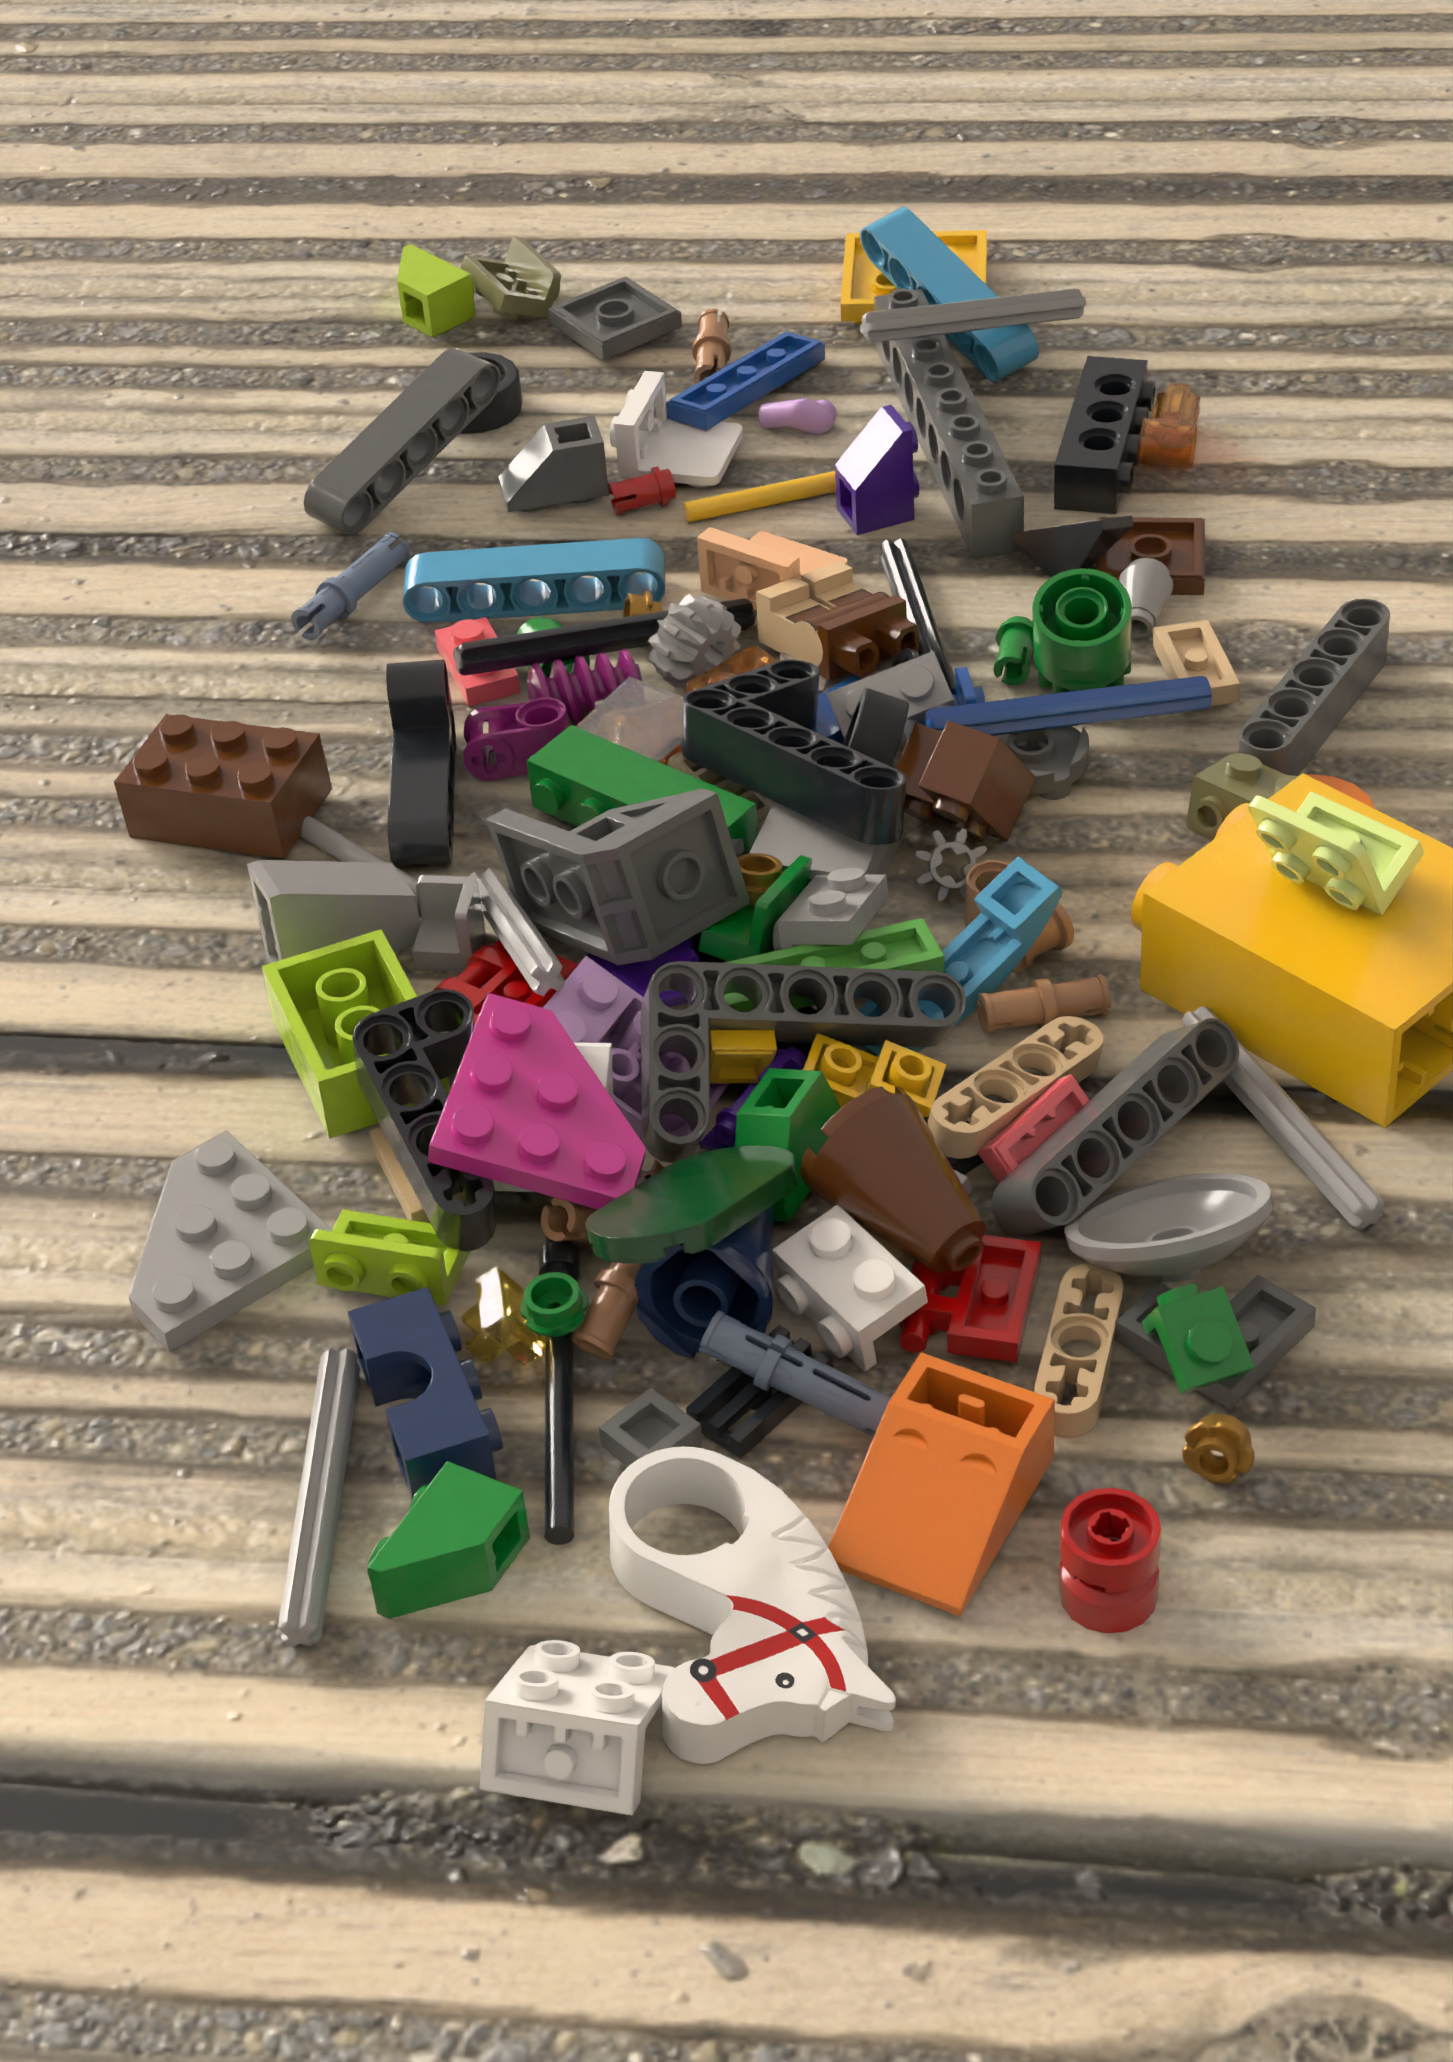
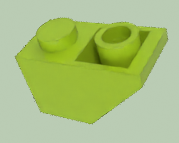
(433, 292)

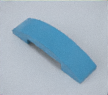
(993, 944)

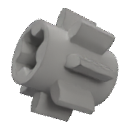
(935, 858)

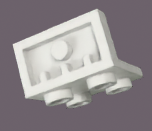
(571, 1726)

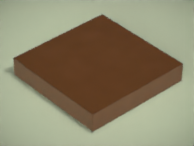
(1173, 541)

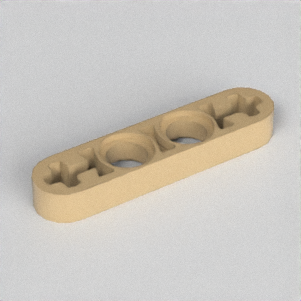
(1005, 1078)

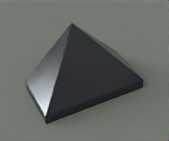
(1072, 545)

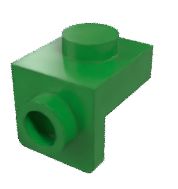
(1199, 1336)

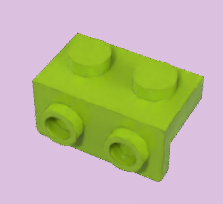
(385, 1257)

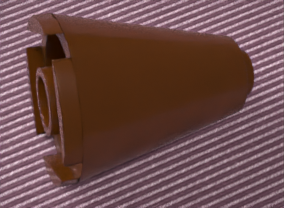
(896, 1180)

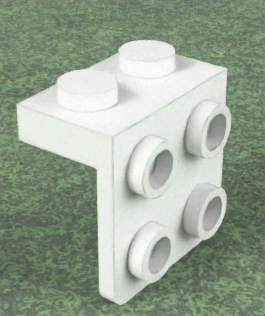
(651, 440)

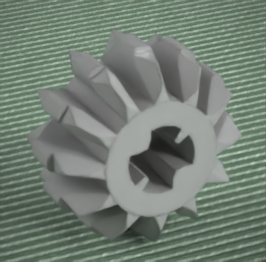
(693, 640)

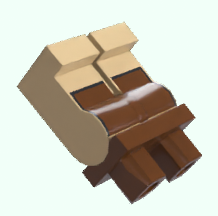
(834, 622)

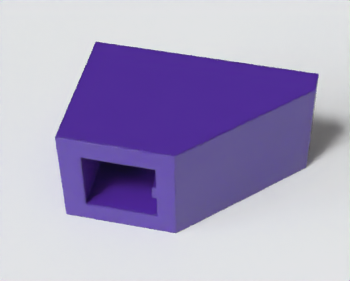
(877, 474)

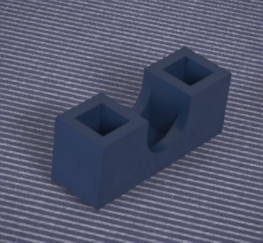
(410, 1353)

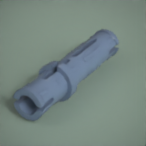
(339, 595)
(791, 1372)

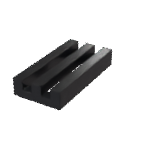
(735, 1395)

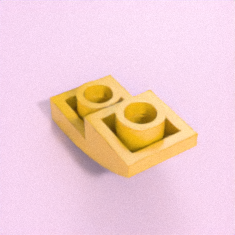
(855, 1071)

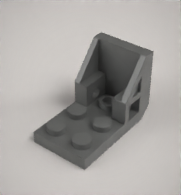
(627, 877)

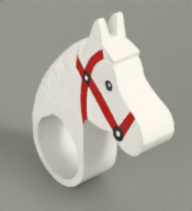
(779, 1611)

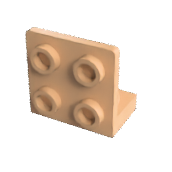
(740, 567)

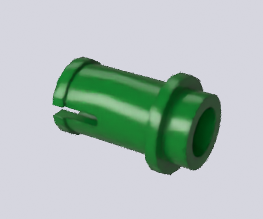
(1015, 650)

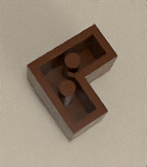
(964, 780)

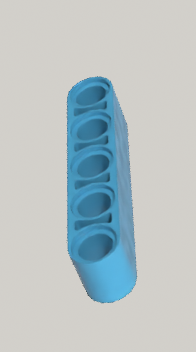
(919, 260)
(508, 576)

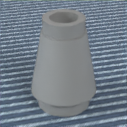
(1149, 590)

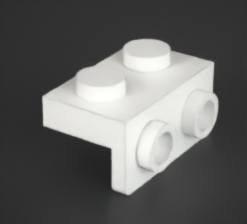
(845, 1284)

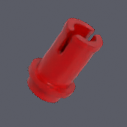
(642, 491)

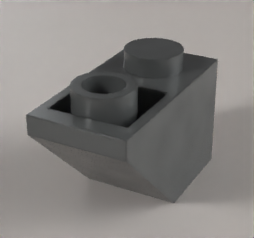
(557, 467)

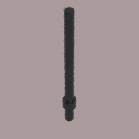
(559, 1409)

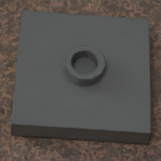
(615, 318)

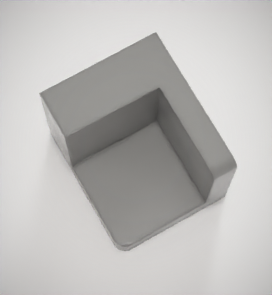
(450, 922)

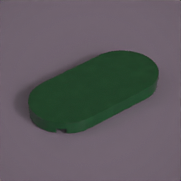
(691, 1203)

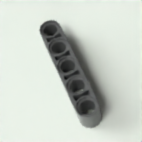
(401, 441)
(1319, 688)
(1115, 1128)

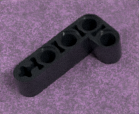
(421, 764)
(412, 1074)

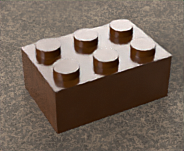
(223, 785)

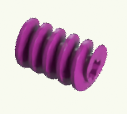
(583, 686)

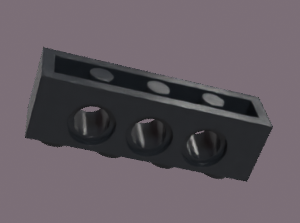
(1103, 435)

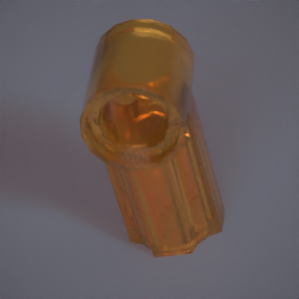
(1172, 430)

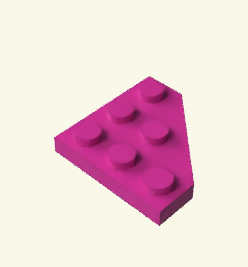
(535, 1112)

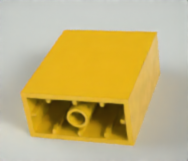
(1301, 980)

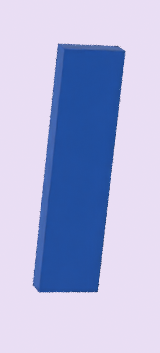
(745, 380)

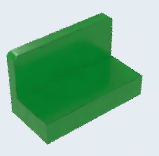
(751, 928)

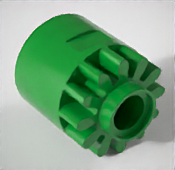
(1081, 631)

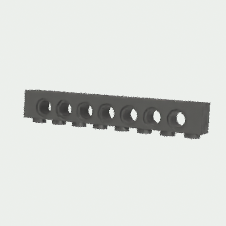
(953, 435)

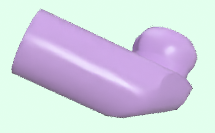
(802, 414)

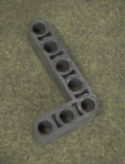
(769, 991)

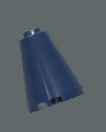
(688, 1289)

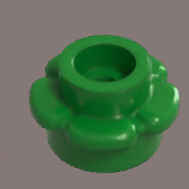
(554, 1304)

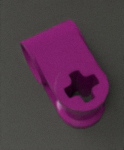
(513, 735)

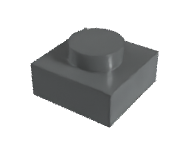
(648, 1426)

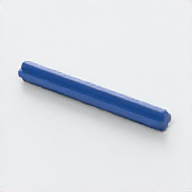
(1078, 707)

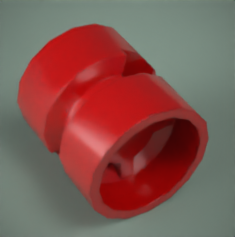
(1109, 1560)

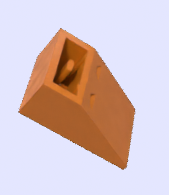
(944, 1482)

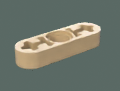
(1071, 1324)

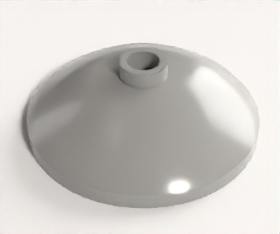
(1171, 1224)

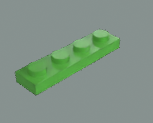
(891, 947)

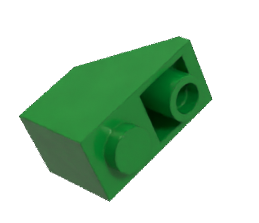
(787, 1114)
(449, 1544)

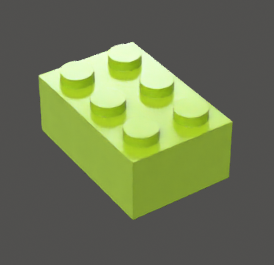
(315, 1009)

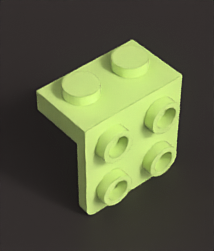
(1336, 849)

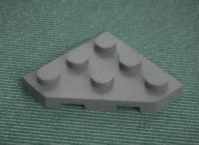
(218, 1241)

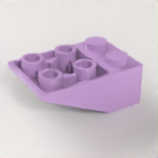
(605, 1010)

